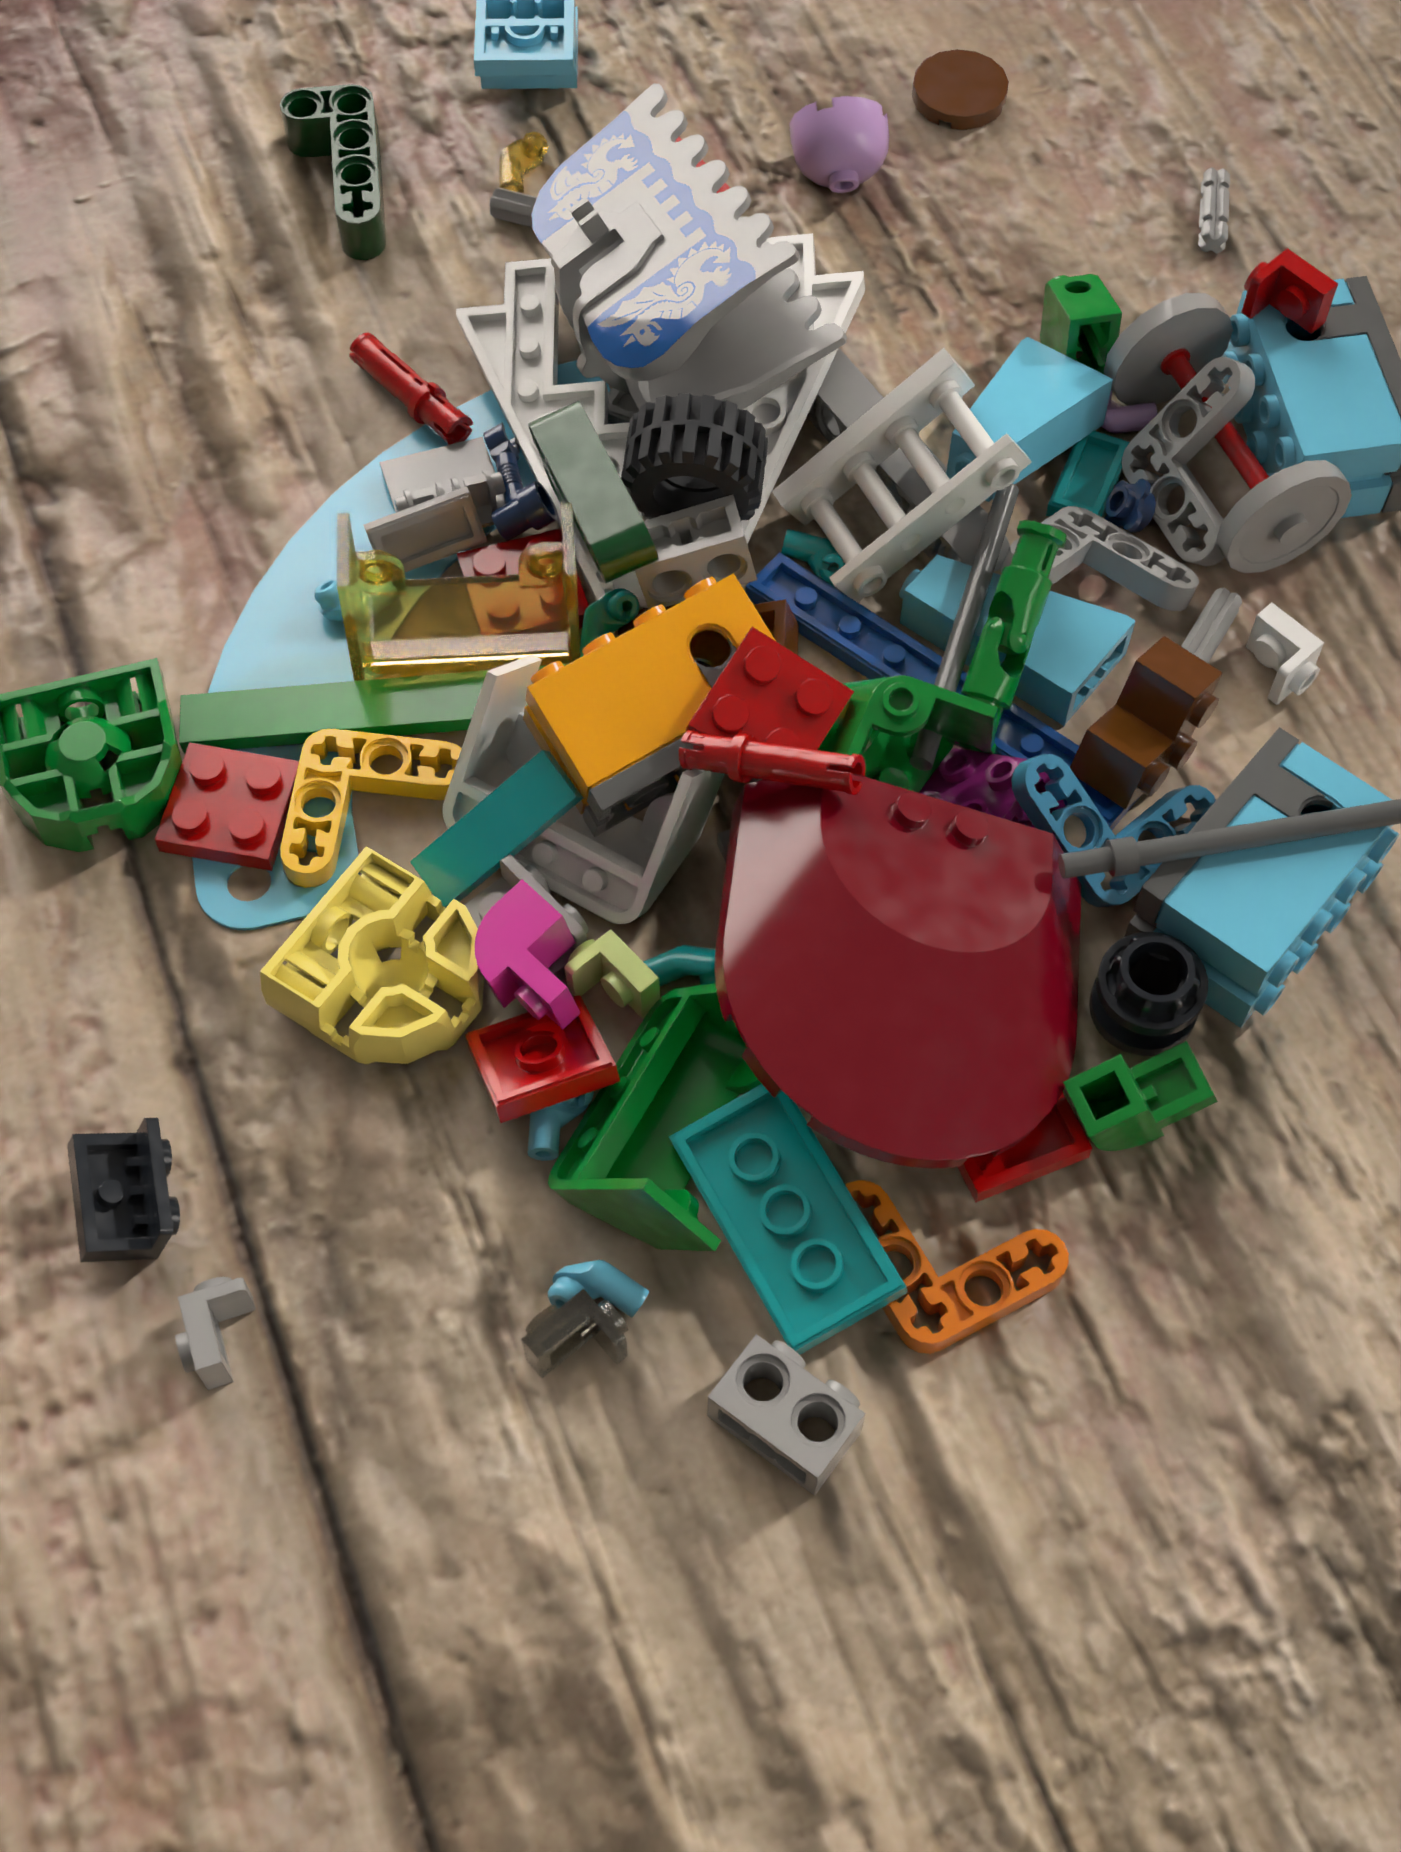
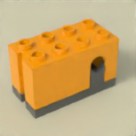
(628, 701)

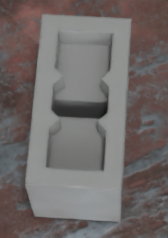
(692, 547)
(773, 1425)

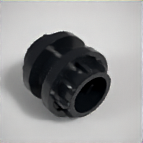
(1148, 993)

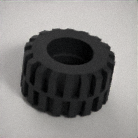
(694, 453)

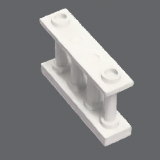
(871, 440)

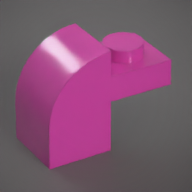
(517, 947)

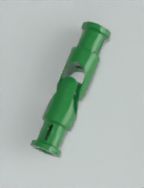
(1012, 620)

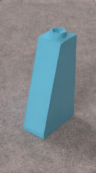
(1040, 402)
(1069, 649)

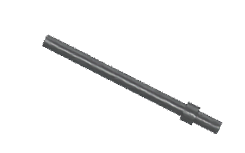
(968, 614)
(1126, 855)

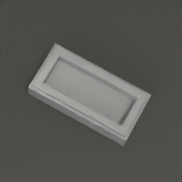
(429, 530)

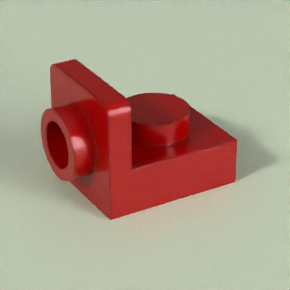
(1291, 288)

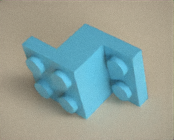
(526, 44)

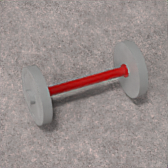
(1280, 512)

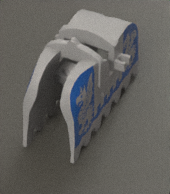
(667, 273)

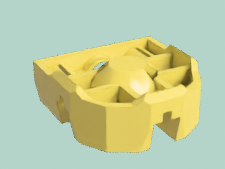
(397, 1015)

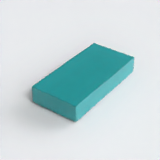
(1089, 474)

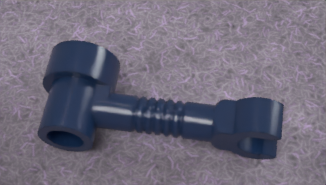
(523, 506)

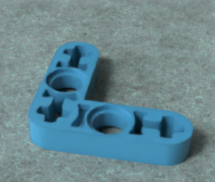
(1066, 786)

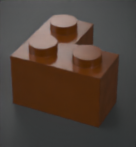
(1149, 725)

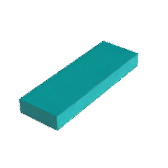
(497, 827)

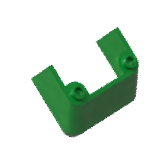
(904, 707)
(621, 1154)

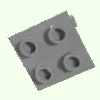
(444, 470)

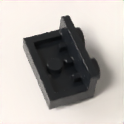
(122, 1193)

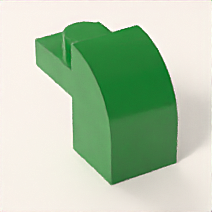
(1133, 1104)

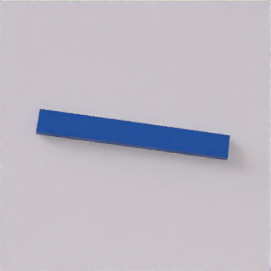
(883, 650)

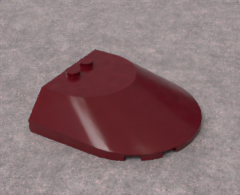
(899, 967)

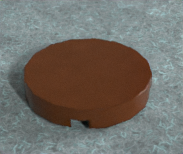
(960, 89)

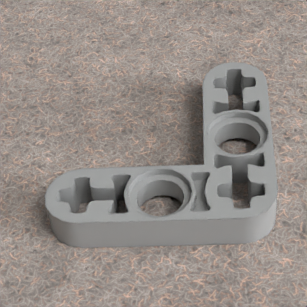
(1174, 452)
(1118, 557)

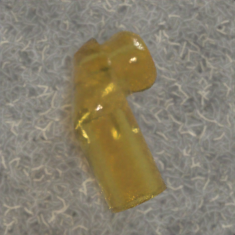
(520, 159)

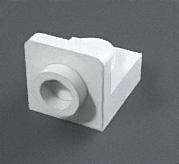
(1287, 648)

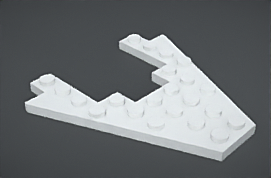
(520, 362)

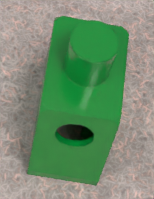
(1080, 317)

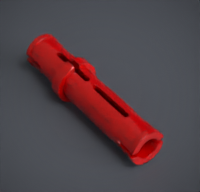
(424, 400)
(748, 759)

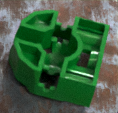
(60, 764)

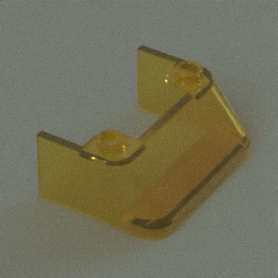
(457, 622)

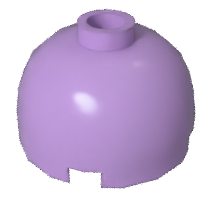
(840, 143)

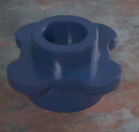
(1130, 505)

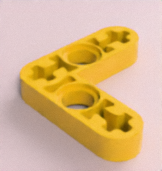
(339, 781)

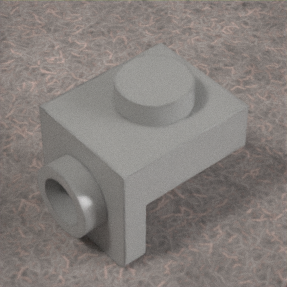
(202, 1344)

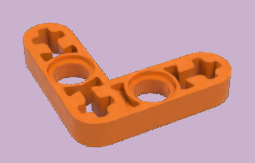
(947, 1292)

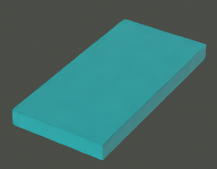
(788, 1217)

